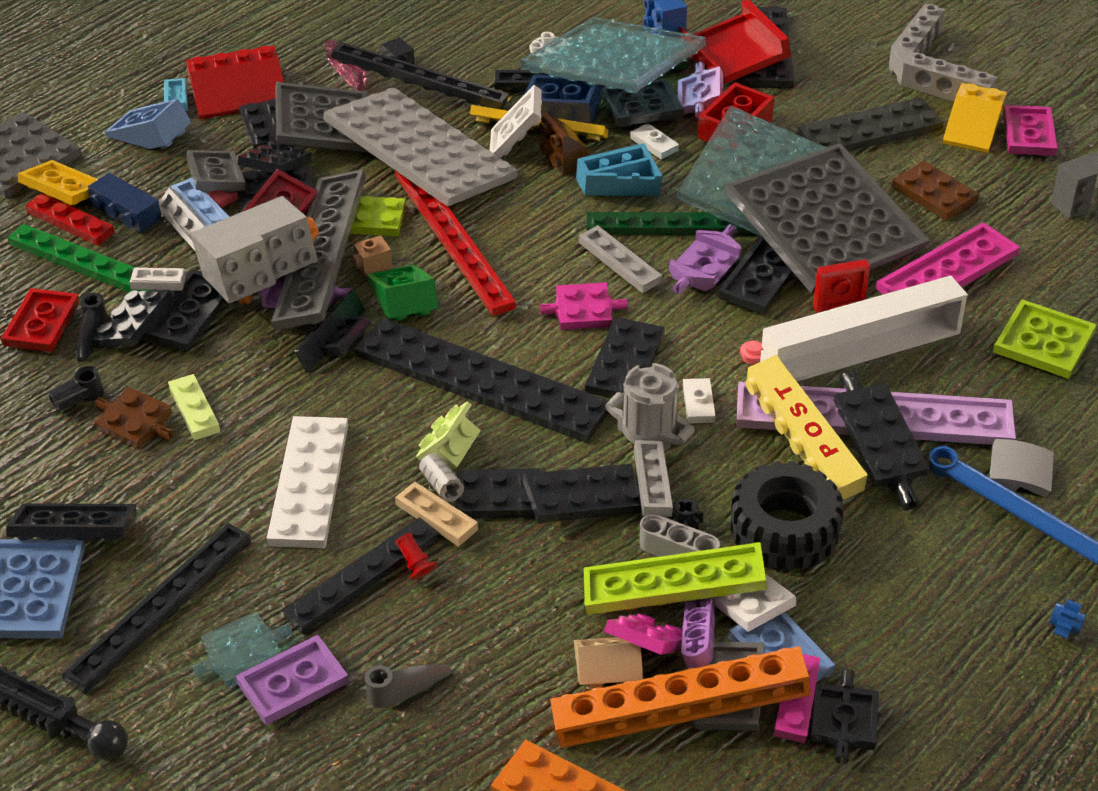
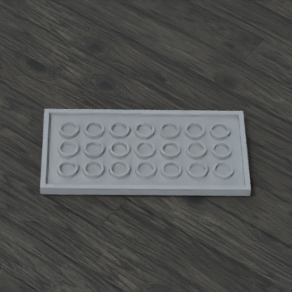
(420, 146)

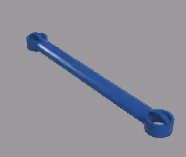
(1013, 503)

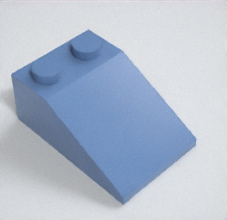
(151, 125)

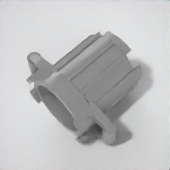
(650, 407)

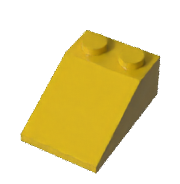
(975, 117)

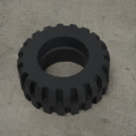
(794, 489)

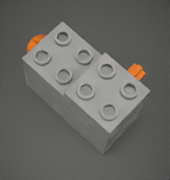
(255, 248)

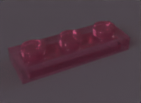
(351, 73)

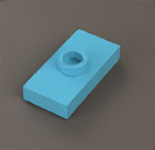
(176, 89)

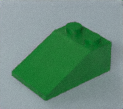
(404, 291)

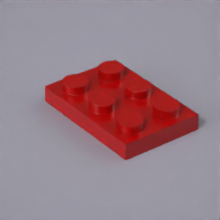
(40, 320)

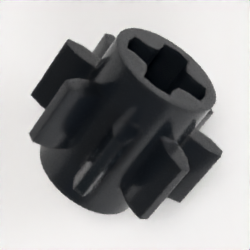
(687, 513)

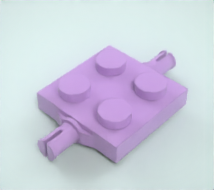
(700, 89)

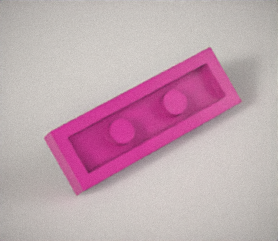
(795, 714)

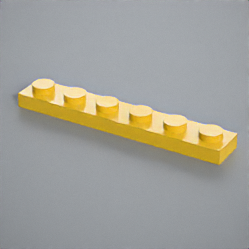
(592, 131)

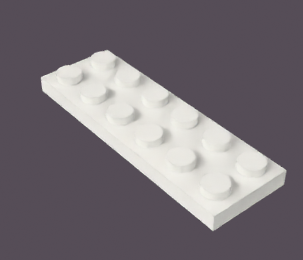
(308, 482)

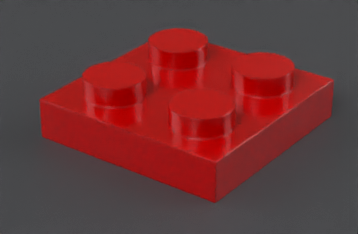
(840, 285)

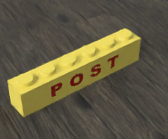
(804, 425)

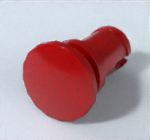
(416, 559)

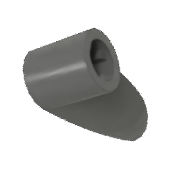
(389, 686)

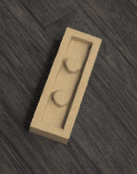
(437, 513)

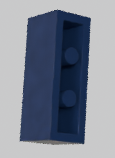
(124, 202)

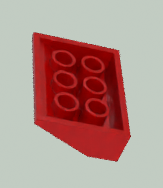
(233, 80)

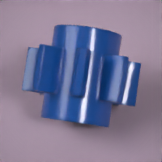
(1067, 619)

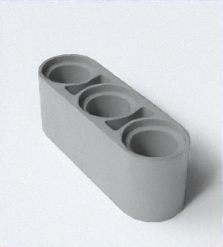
(667, 537)

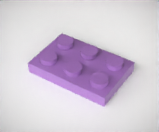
(292, 679)

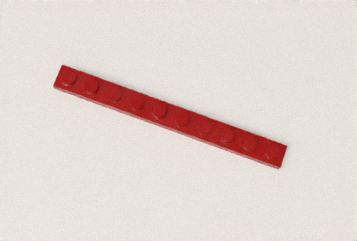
(461, 249)

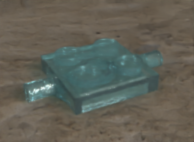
(239, 647)

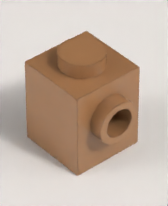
(372, 255)

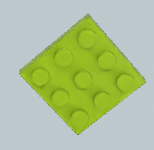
(1044, 338)

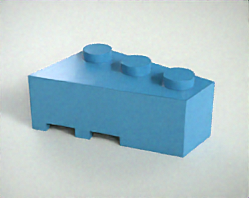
(620, 173)

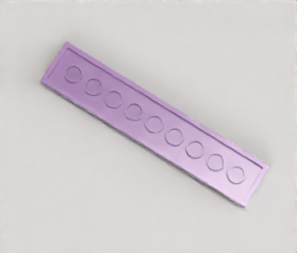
(926, 415)

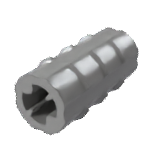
(441, 477)

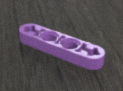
(698, 632)

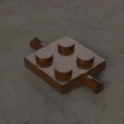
(133, 418)

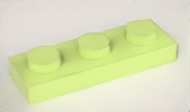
(194, 407)

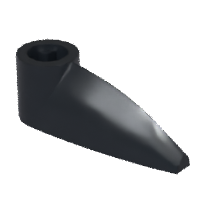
(93, 317)

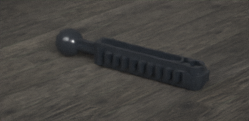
(59, 716)

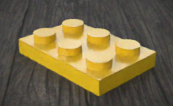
(58, 181)

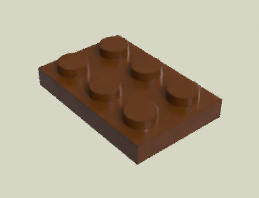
(935, 190)

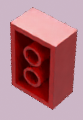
(740, 97)

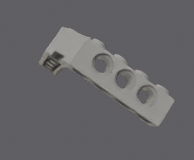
(927, 73)

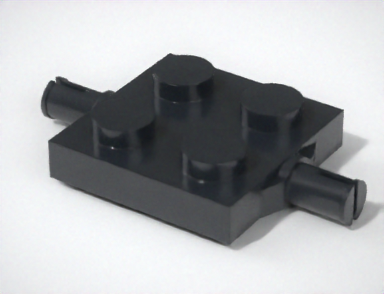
(845, 716)

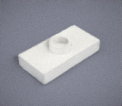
(655, 141)
(158, 278)
(698, 400)

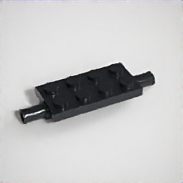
(881, 437)

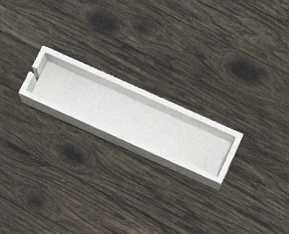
(867, 329)

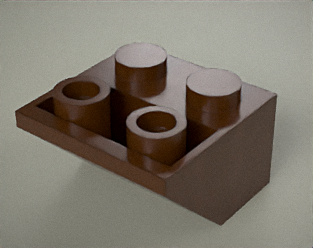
(560, 144)

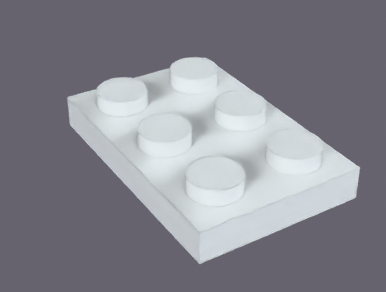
(516, 122)
(756, 607)

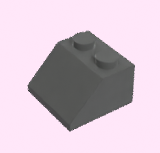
(1075, 185)

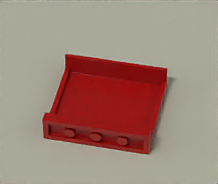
(742, 44)

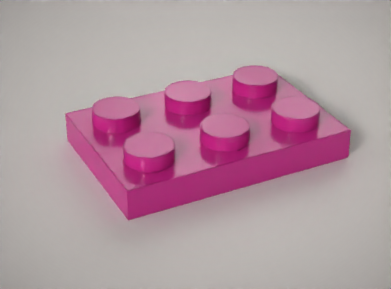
(1029, 130)
(644, 633)

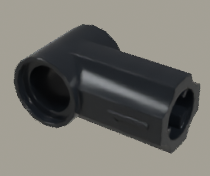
(84, 386)

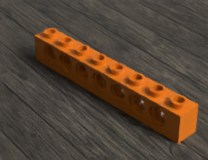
(703, 693)

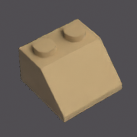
(607, 661)

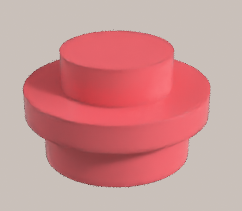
(751, 352)

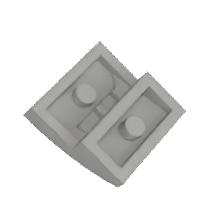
(1022, 465)

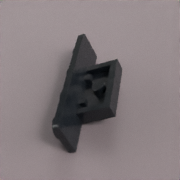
(335, 333)

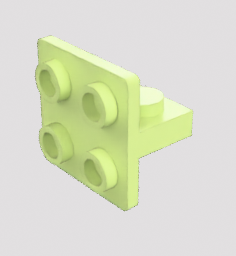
(450, 436)

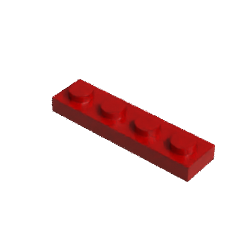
(70, 219)

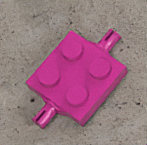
(583, 306)

